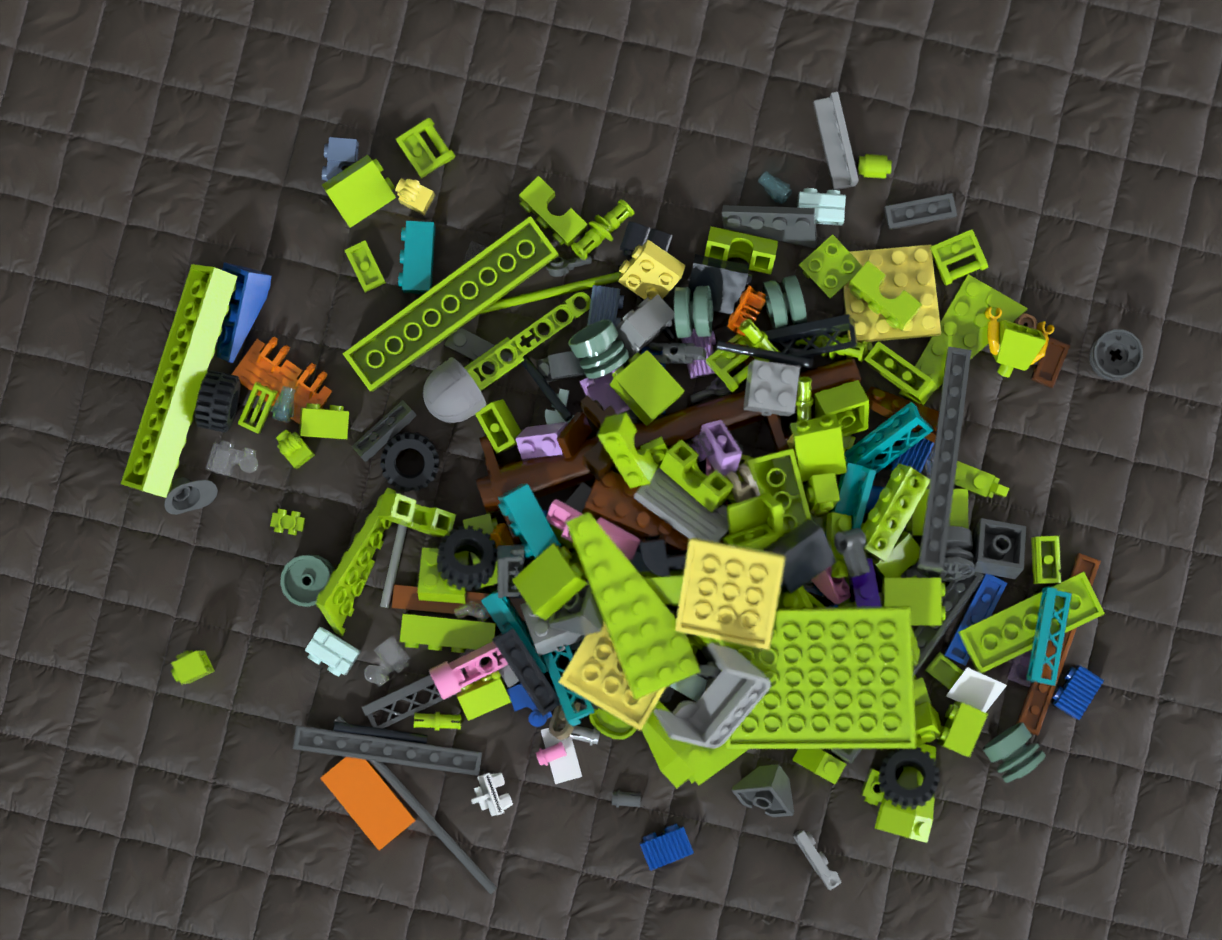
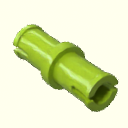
(757, 338)
(804, 400)
(437, 721)

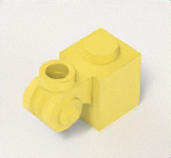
(414, 195)

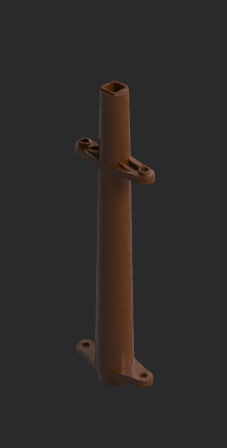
(557, 473)

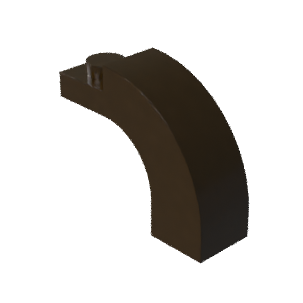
(597, 458)

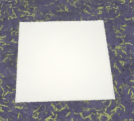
(976, 690)

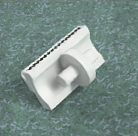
(487, 794)

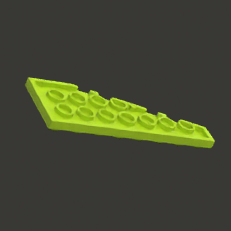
(633, 614)

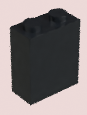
(725, 279)
(805, 554)

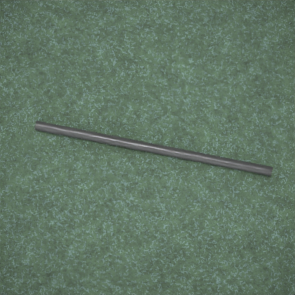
(431, 822)

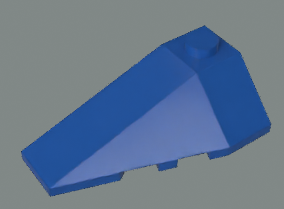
(244, 307)

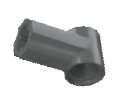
(851, 545)

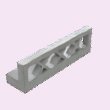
(836, 142)

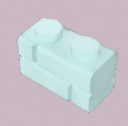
(828, 206)
(332, 651)

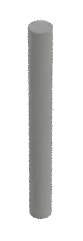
(393, 566)

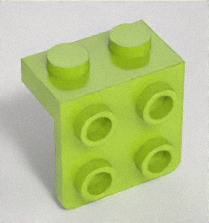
(756, 512)

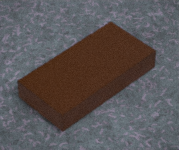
(1051, 364)
(574, 434)

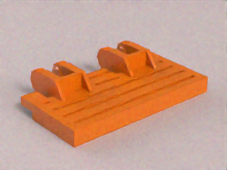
(258, 368)

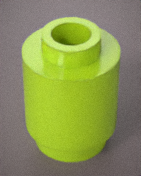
(874, 166)

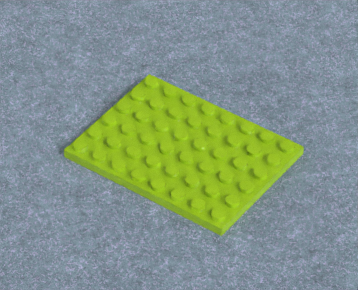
(833, 681)

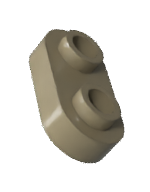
(559, 722)

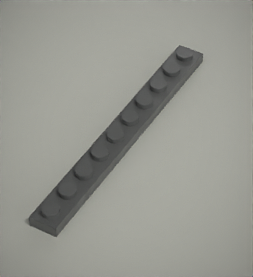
(944, 459)
(928, 636)

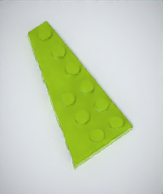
(965, 326)
(352, 573)

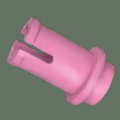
(551, 753)

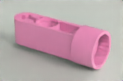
(449, 677)

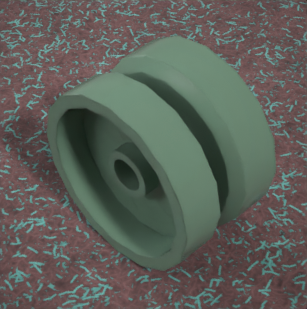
(784, 302)
(693, 312)
(294, 579)

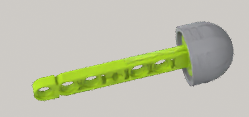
(454, 391)

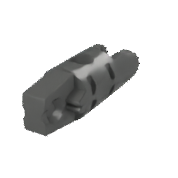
(678, 352)

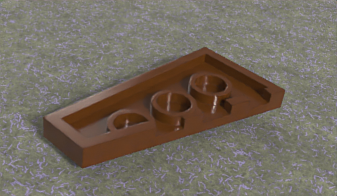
(890, 404)

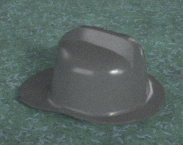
(189, 495)

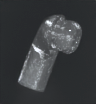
(474, 609)

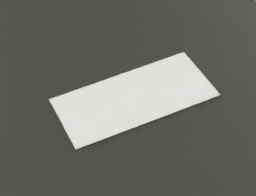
(566, 767)

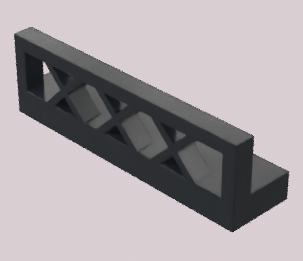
(814, 330)
(526, 670)

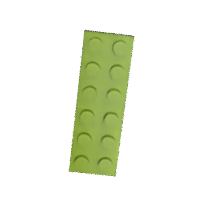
(1013, 629)

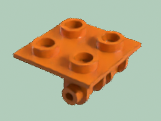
(748, 308)

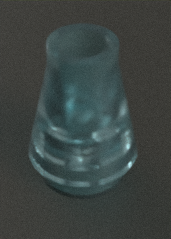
(776, 188)
(284, 405)

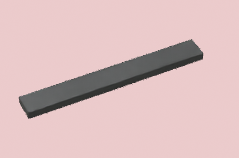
(387, 750)

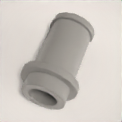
(585, 734)

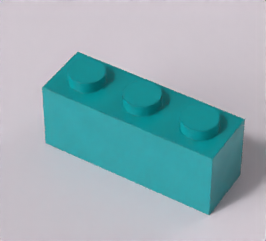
(417, 257)
(527, 520)

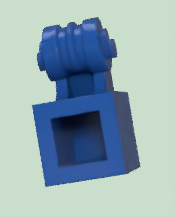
(521, 699)

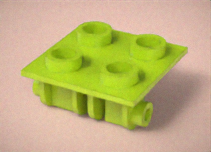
(830, 266)

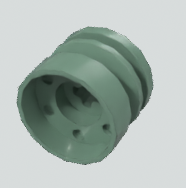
(599, 348)
(1013, 751)

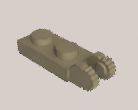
(745, 490)

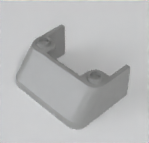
(722, 705)

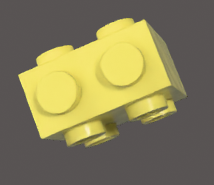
(650, 271)

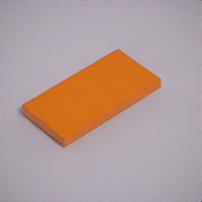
(368, 800)

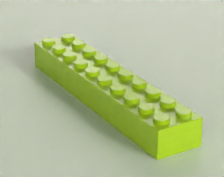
(450, 304)
(179, 379)

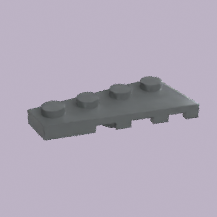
(776, 223)

